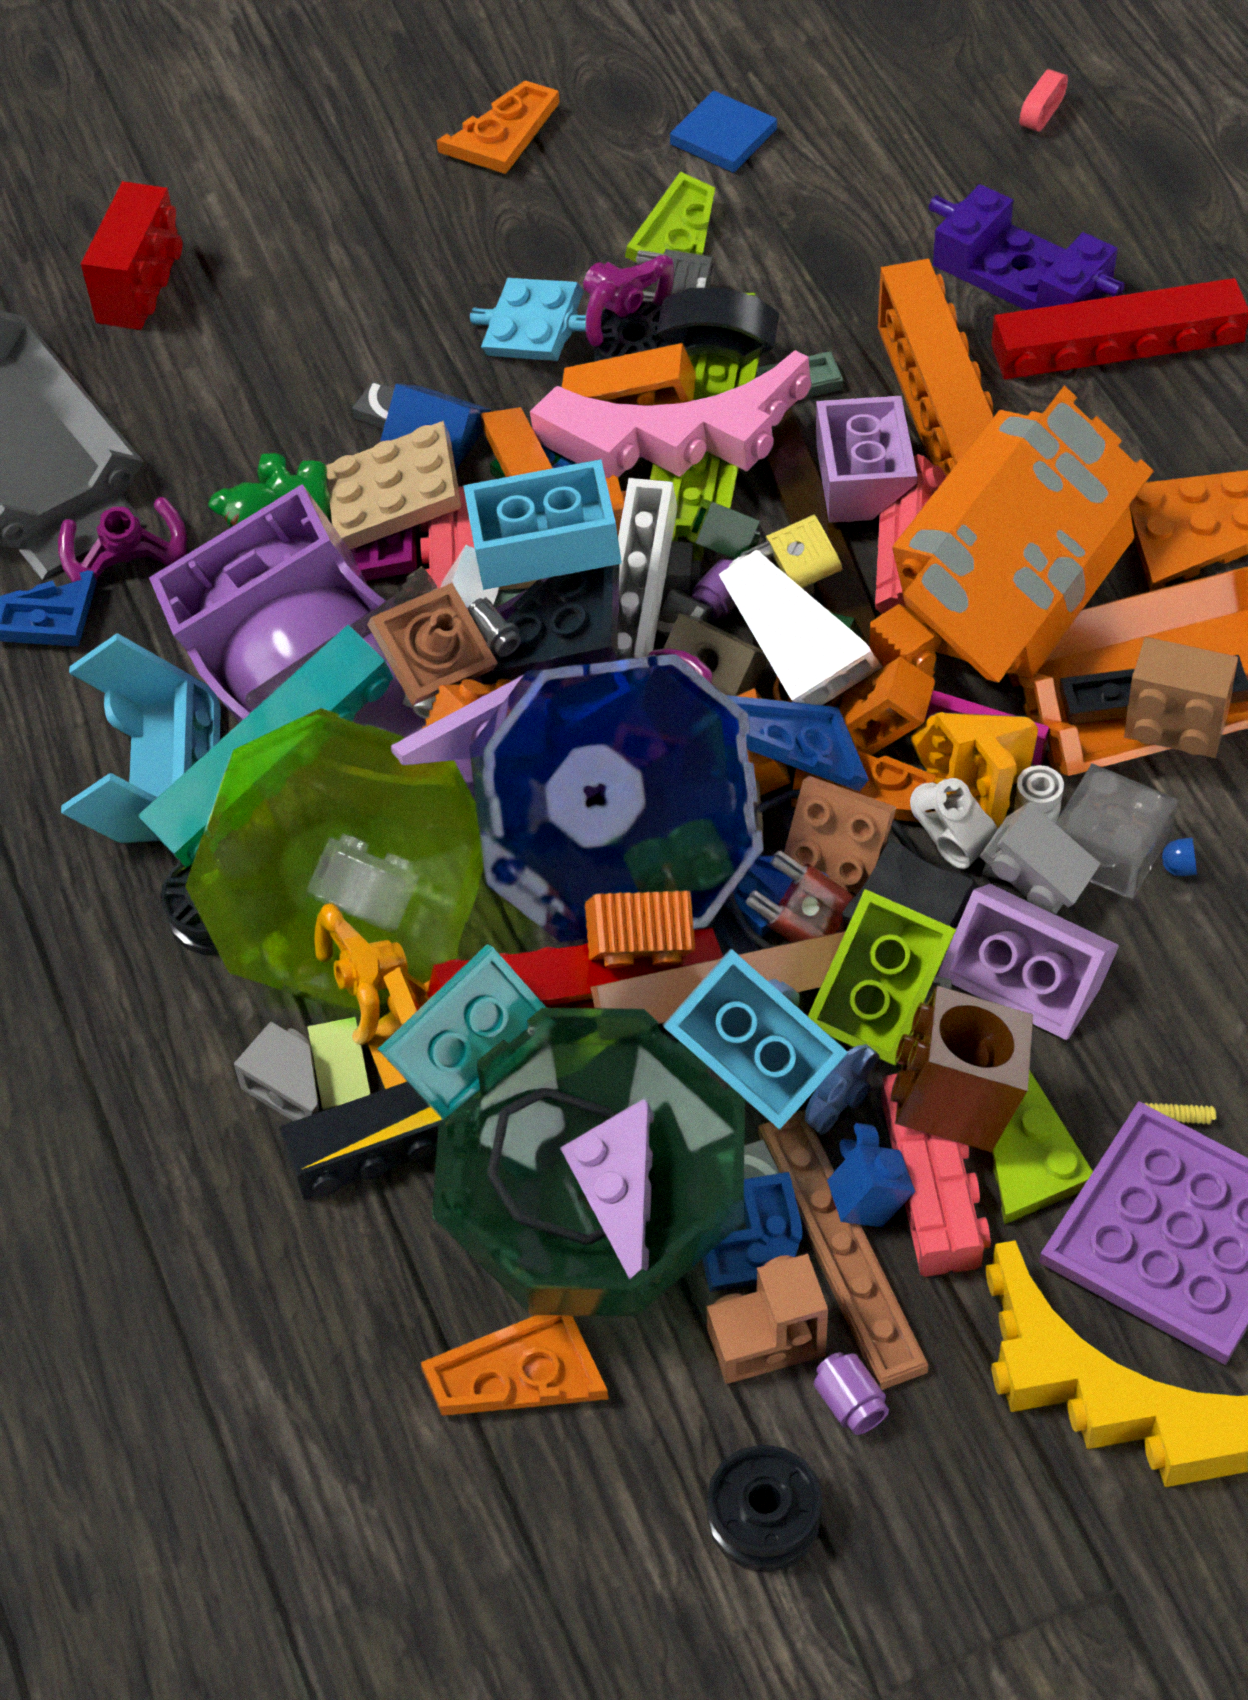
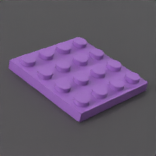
(1163, 1232)

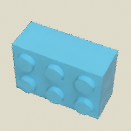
(542, 524)
(755, 1038)

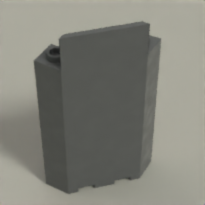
(55, 452)

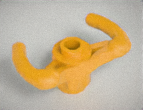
(359, 967)

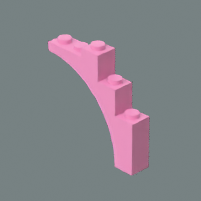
(673, 435)

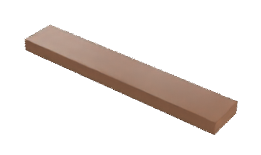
(798, 964)
(845, 1257)

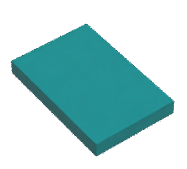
(457, 1027)

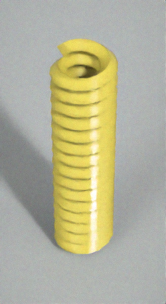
(1186, 1113)

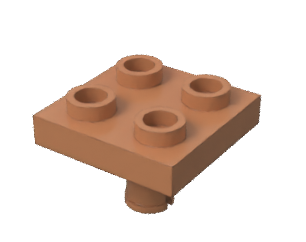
(431, 643)
(839, 832)

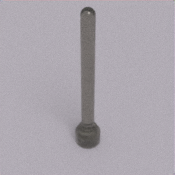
(417, 584)

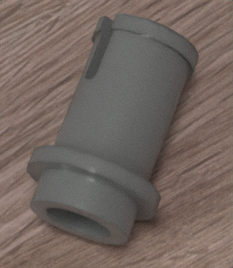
(500, 635)

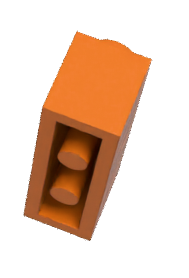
(637, 378)

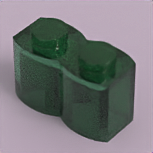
(684, 861)

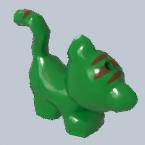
(275, 482)

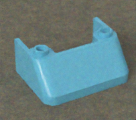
(170, 727)

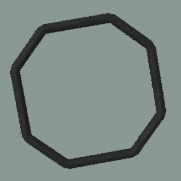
(496, 1155)

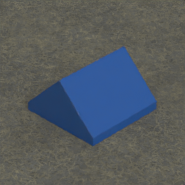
(419, 406)

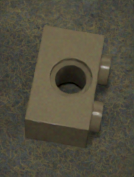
(738, 661)

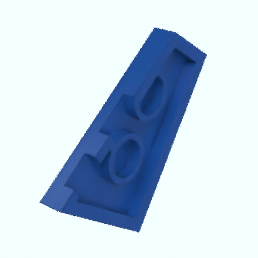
(805, 738)

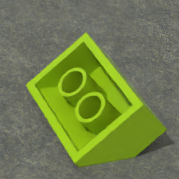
(880, 975)

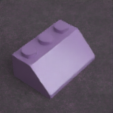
(863, 456)
(1027, 959)

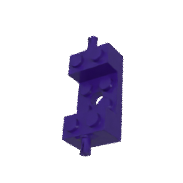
(985, 249)

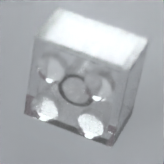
(1119, 826)
(363, 883)

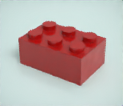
(131, 255)

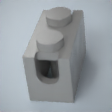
(1039, 859)

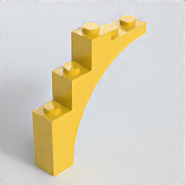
(1047, 1364)

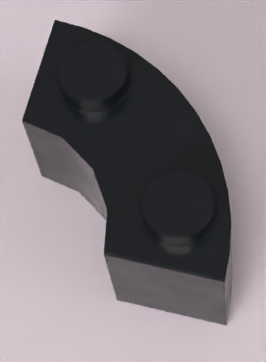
(718, 323)

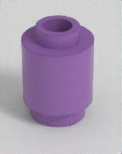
(713, 592)
(851, 1392)

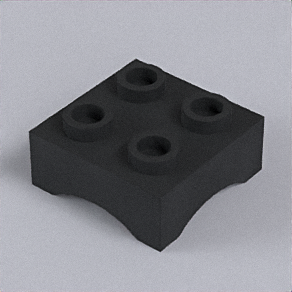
(916, 885)

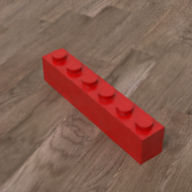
(1119, 328)
(566, 974)

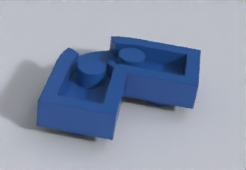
(771, 1232)

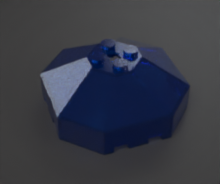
(658, 746)

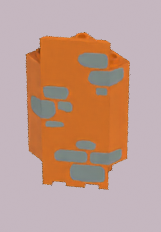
(1019, 537)

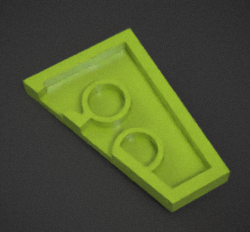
(677, 220)
(1036, 1158)

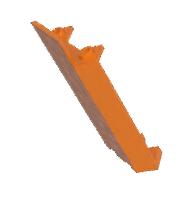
(1109, 638)

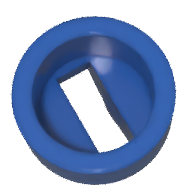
(1180, 857)

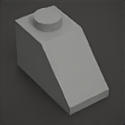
(280, 1072)

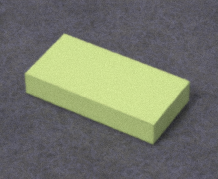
(338, 1062)

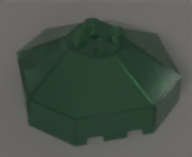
(614, 1062)

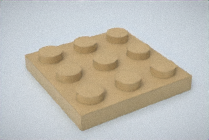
(393, 485)

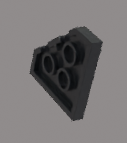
(563, 623)

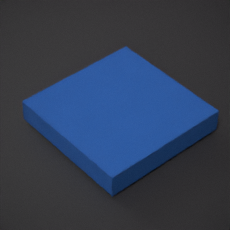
(723, 131)

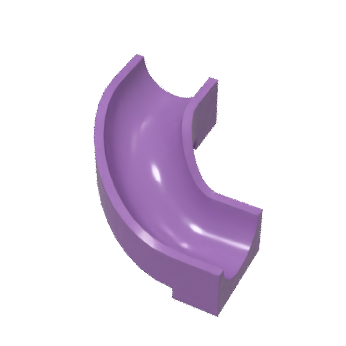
(272, 596)

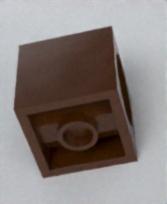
(963, 1068)

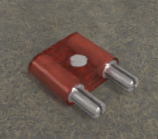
(809, 906)

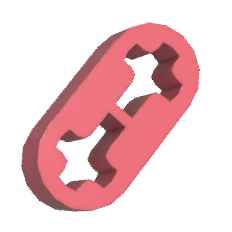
(1043, 100)

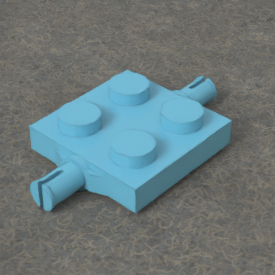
(531, 319)

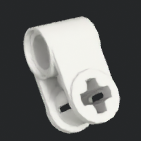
(957, 825)

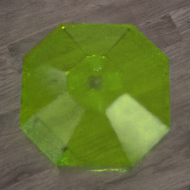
(271, 828)

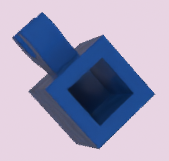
(870, 1180)

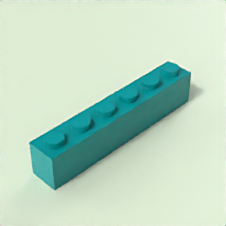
(336, 678)

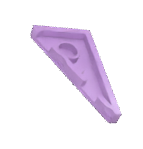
(453, 734)
(613, 1173)

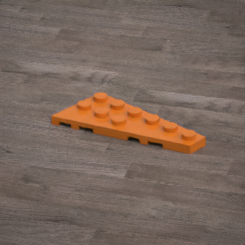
(1190, 524)

